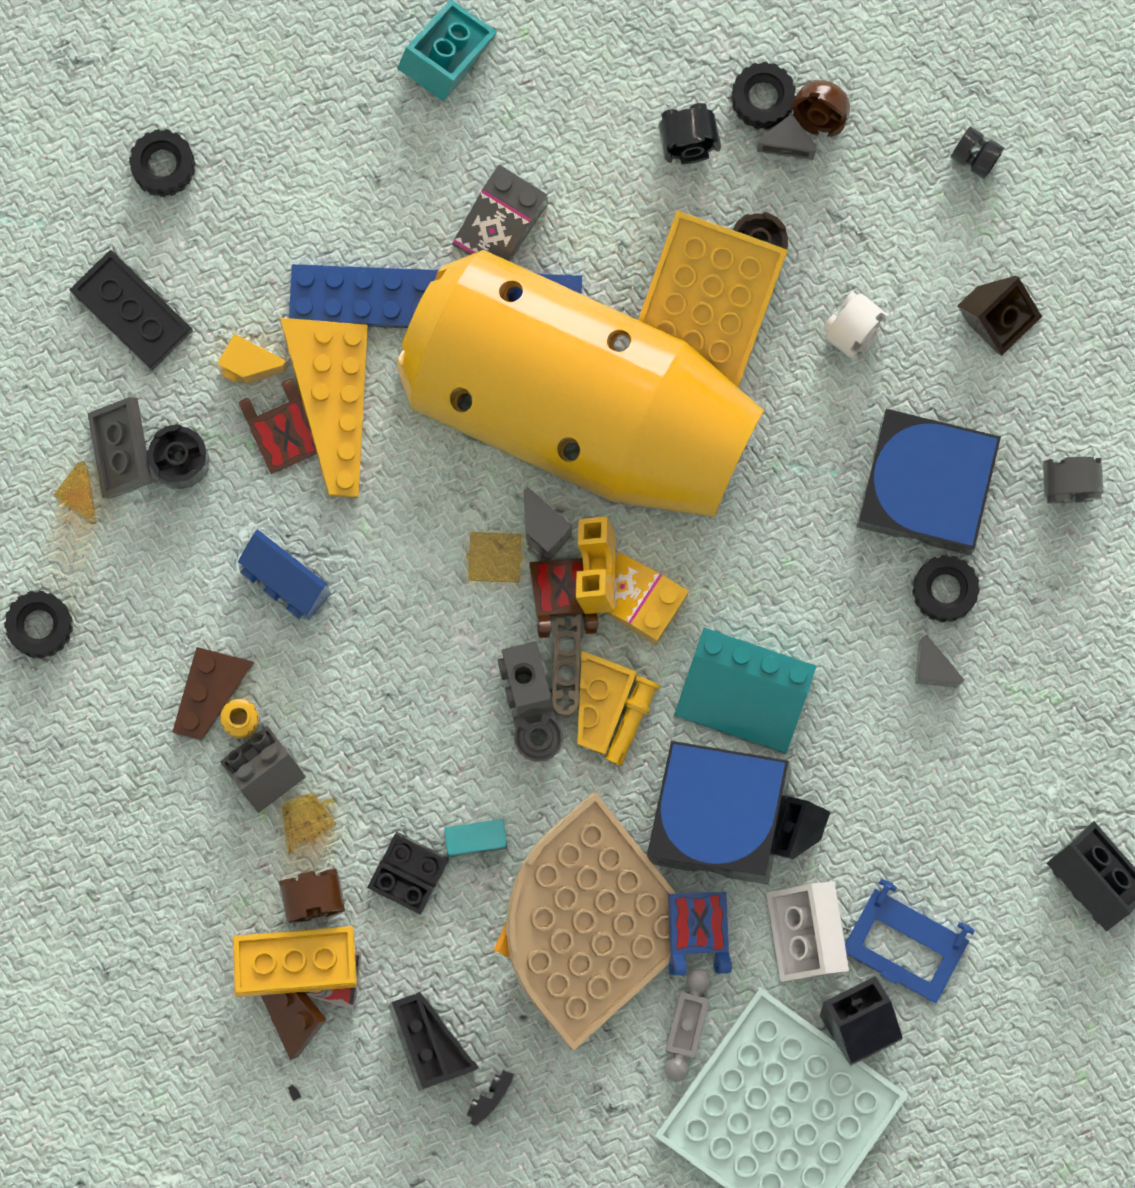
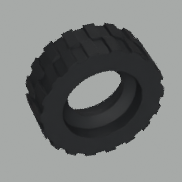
(769, 74)
(157, 141)
(945, 566)
(22, 608)

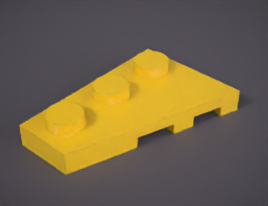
(601, 700)

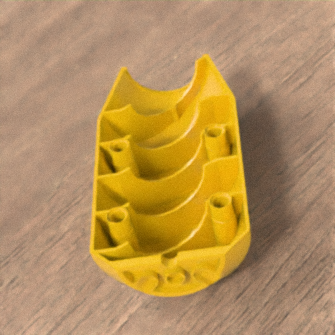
(546, 375)

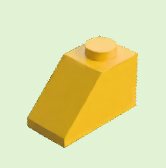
(248, 362)

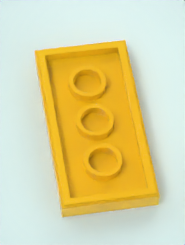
(294, 961)

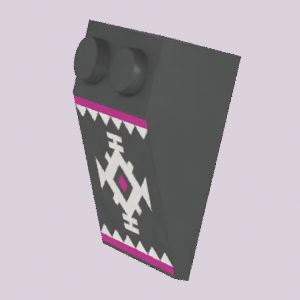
(501, 215)

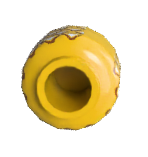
(240, 719)

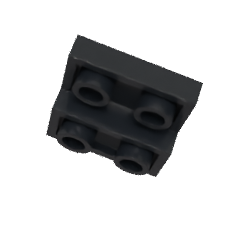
(408, 873)
(482, 1108)

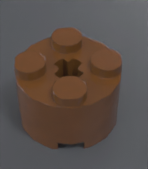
(312, 896)

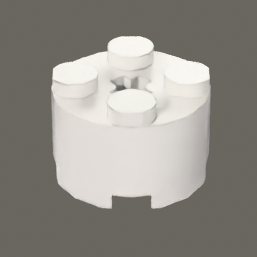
(855, 326)

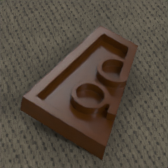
(207, 690)
(294, 1019)

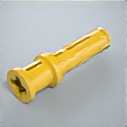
(637, 707)

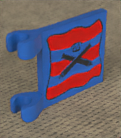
(698, 926)

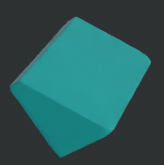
(475, 838)

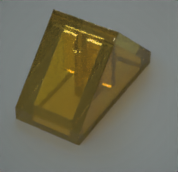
(77, 493)

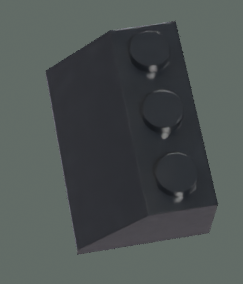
(1097, 875)

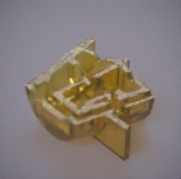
(306, 820)

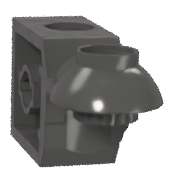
(531, 701)

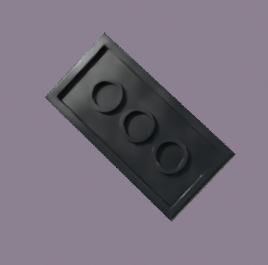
(131, 310)

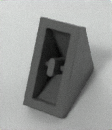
(787, 139)
(934, 667)

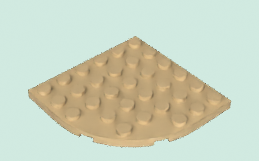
(587, 921)

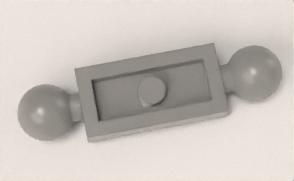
(687, 1025)

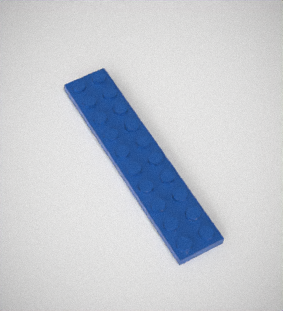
(371, 294)

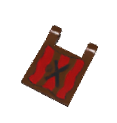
(281, 432)
(556, 593)

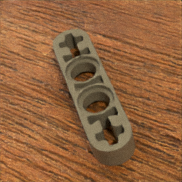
(566, 658)

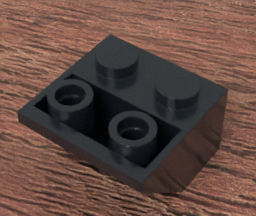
(861, 1020)

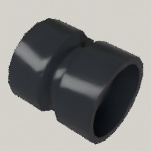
(986, 157)

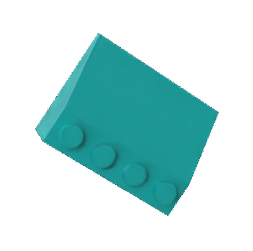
(745, 690)

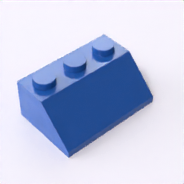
(283, 576)

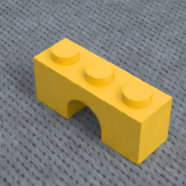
(597, 581)

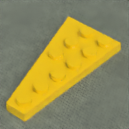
(331, 382)

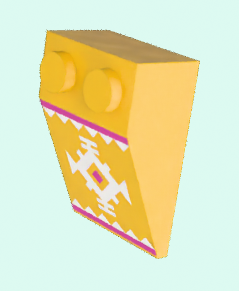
(644, 598)

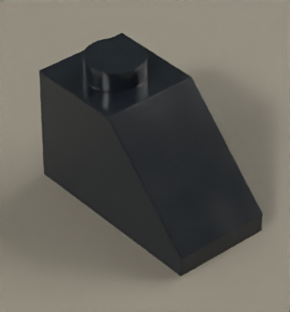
(799, 827)

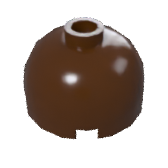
(821, 107)

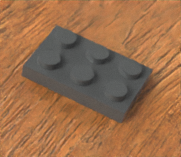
(119, 447)

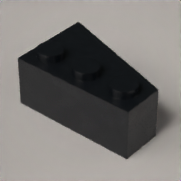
(427, 1043)

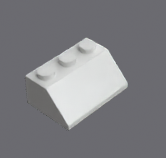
(807, 931)

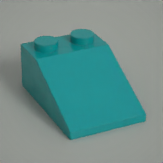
(446, 50)

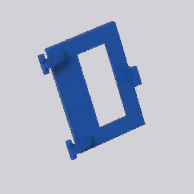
(914, 926)

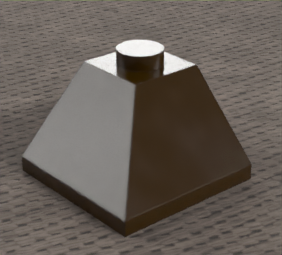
(1000, 312)

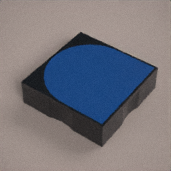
(928, 481)
(719, 812)

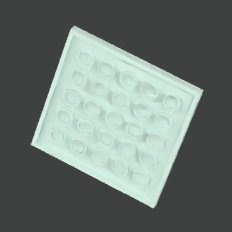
(780, 1106)

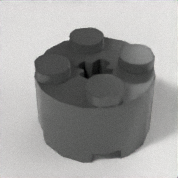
(1073, 478)

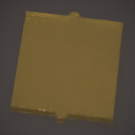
(494, 557)

